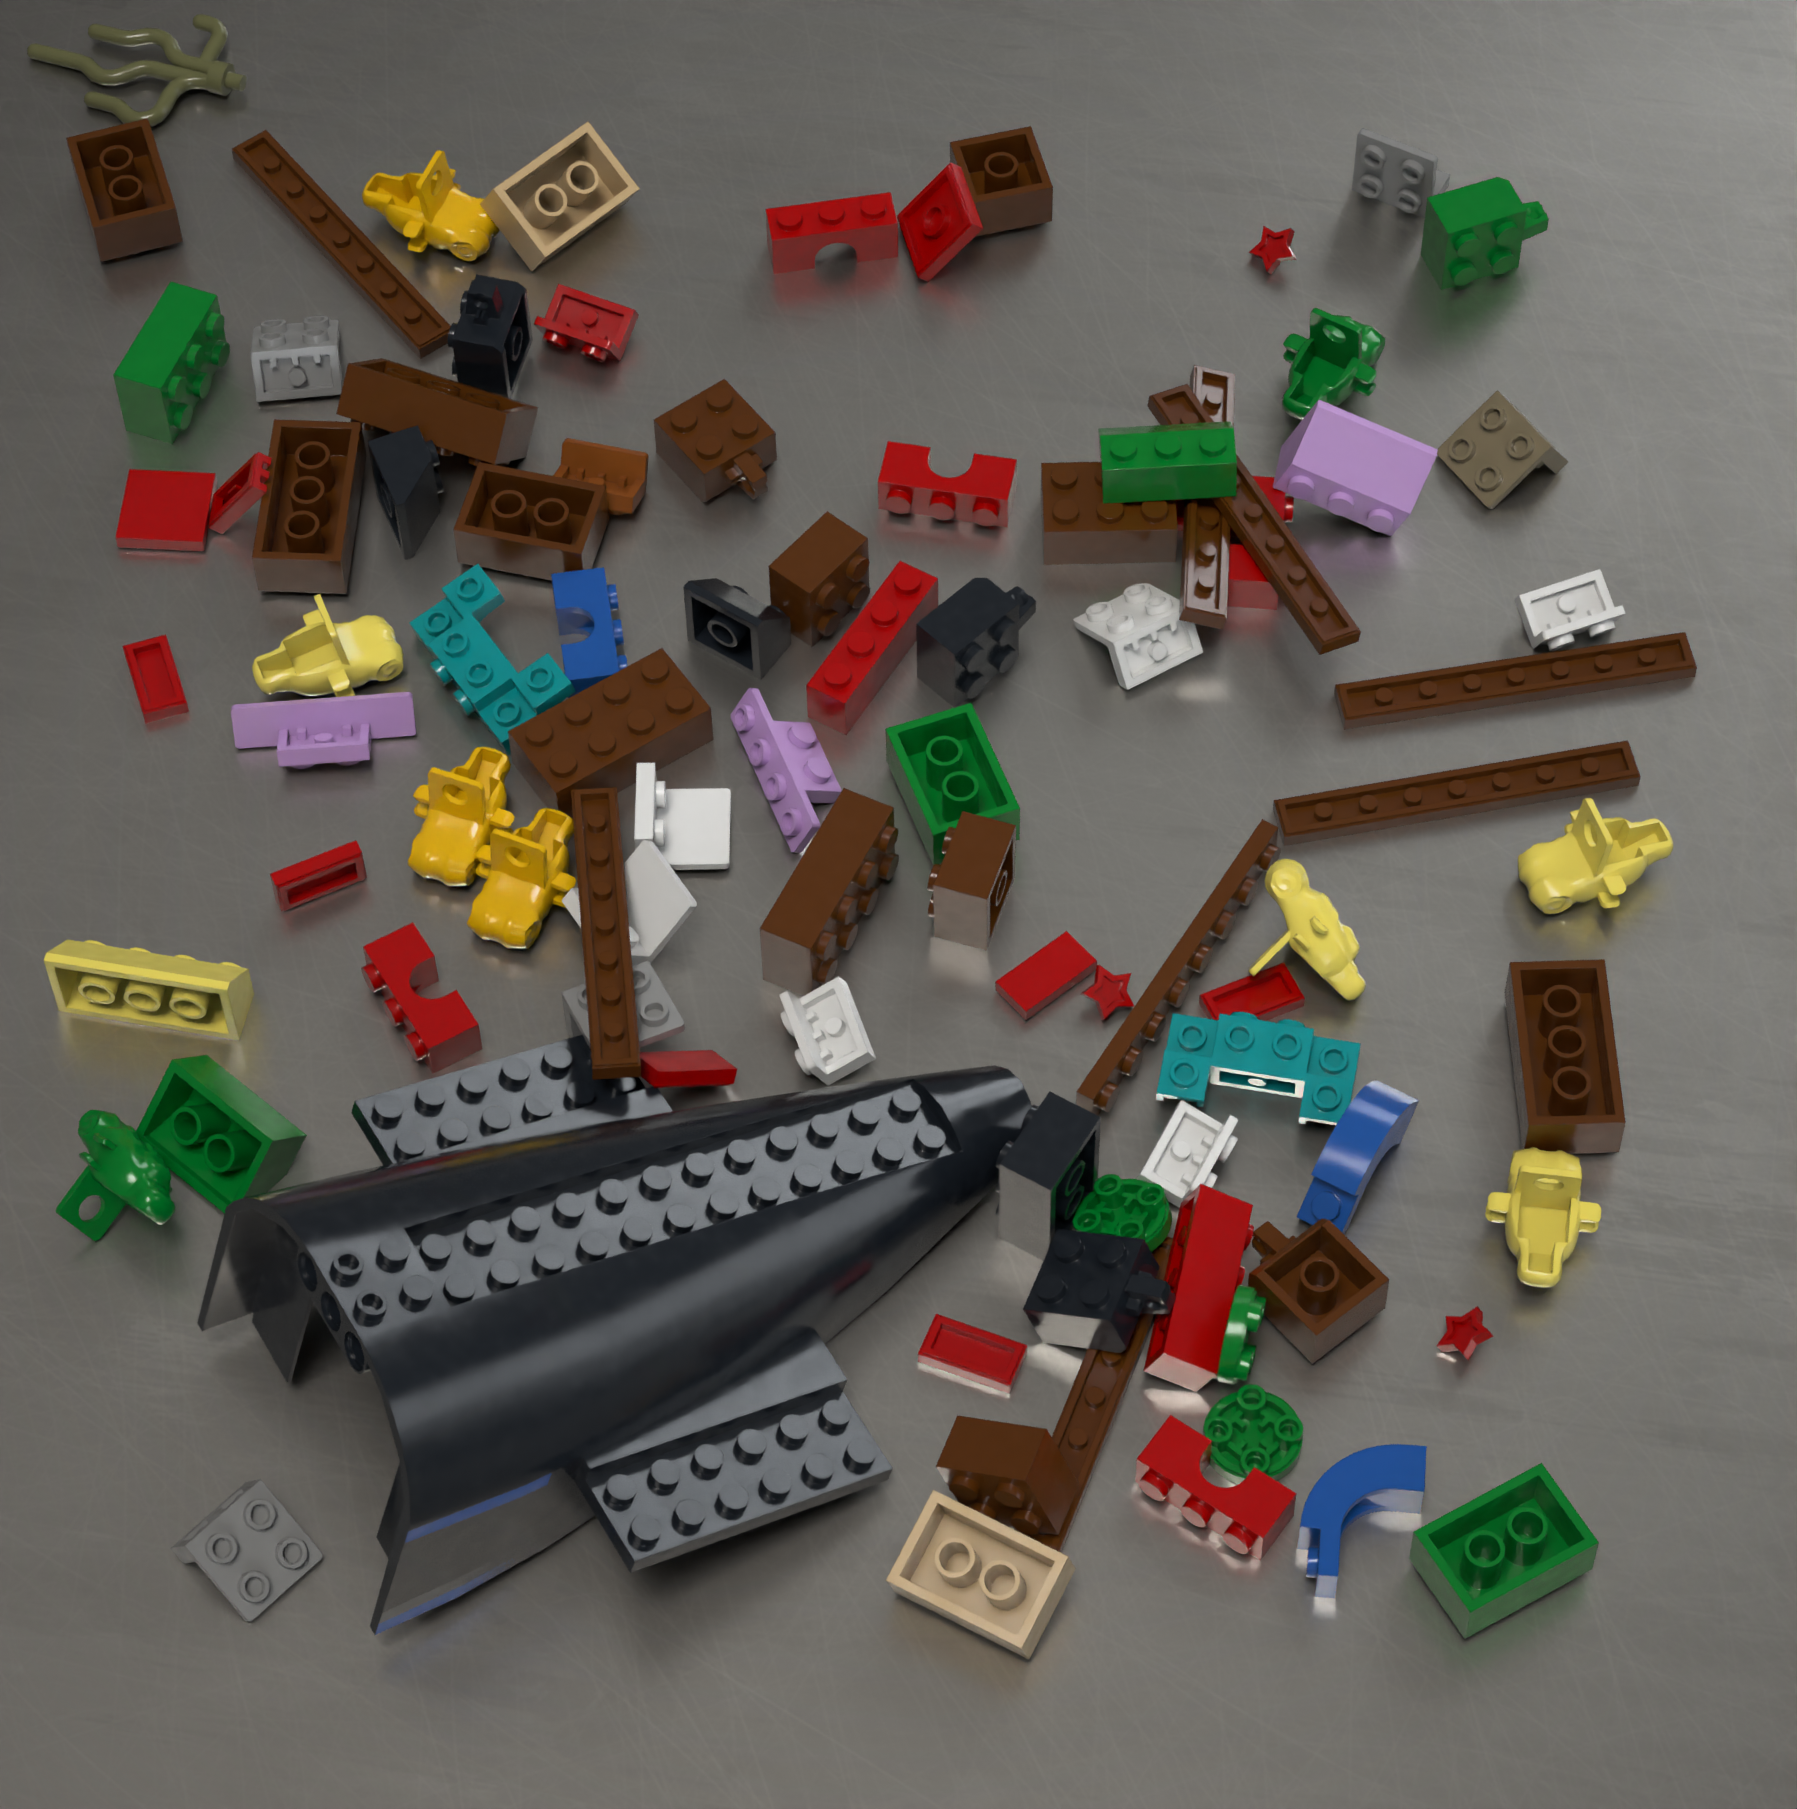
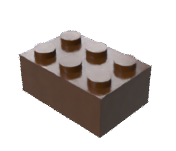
(124, 189)
(530, 522)
(1086, 531)

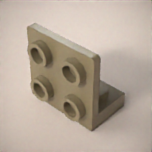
(1497, 450)

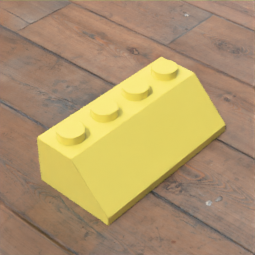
(150, 988)

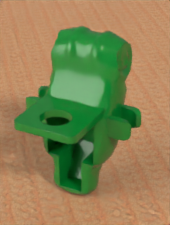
(1330, 362)
(120, 1173)

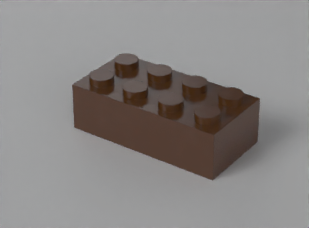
(446, 411)
(309, 507)
(605, 730)
(829, 894)
(1564, 1056)

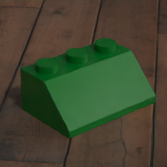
(1168, 462)
(218, 1132)

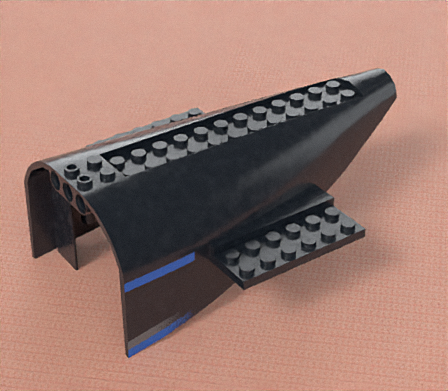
(608, 1297)

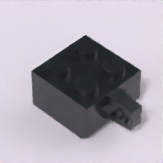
(491, 335)
(971, 638)
(1095, 1290)

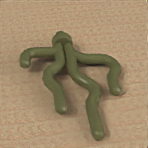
(184, 74)

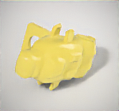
(330, 656)
(1591, 859)
(1312, 930)
(1542, 1213)

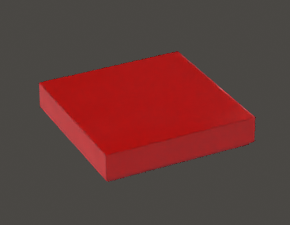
(939, 222)
(166, 510)

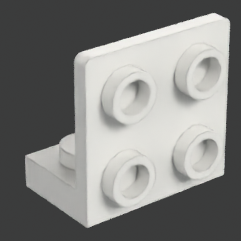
(1141, 633)
(684, 824)
(655, 902)

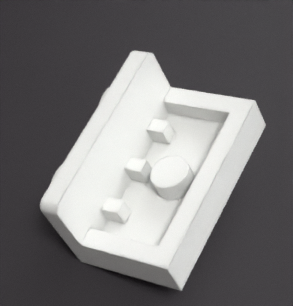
(1568, 609)
(827, 1031)
(1188, 1152)

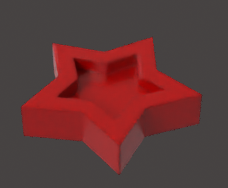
(1274, 248)
(1109, 991)
(1464, 1333)

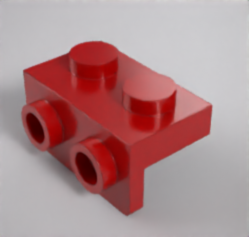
(587, 323)

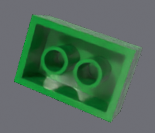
(171, 363)
(945, 769)
(1503, 1550)

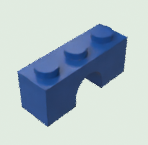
(585, 608)

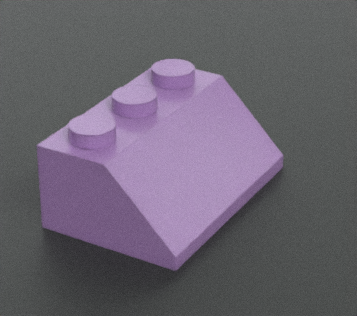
(1353, 467)

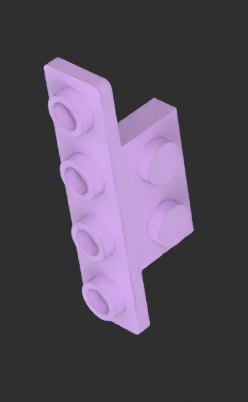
(323, 728)
(788, 767)

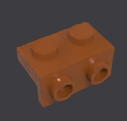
(617, 468)

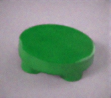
(1126, 1210)
(1244, 1317)
(1251, 1432)

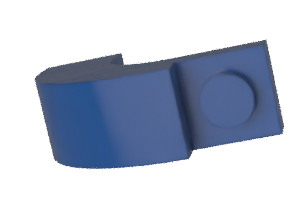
(1354, 1149)
(1357, 1485)

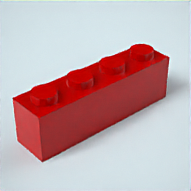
(871, 648)
(1204, 1277)

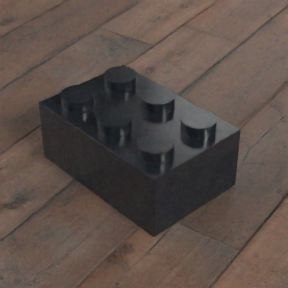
(1046, 1173)

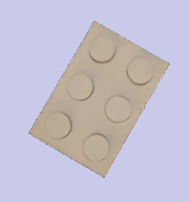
(559, 196)
(981, 1574)

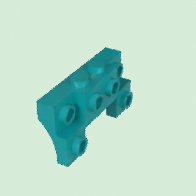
(478, 667)
(1262, 1058)

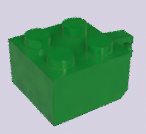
(1477, 231)

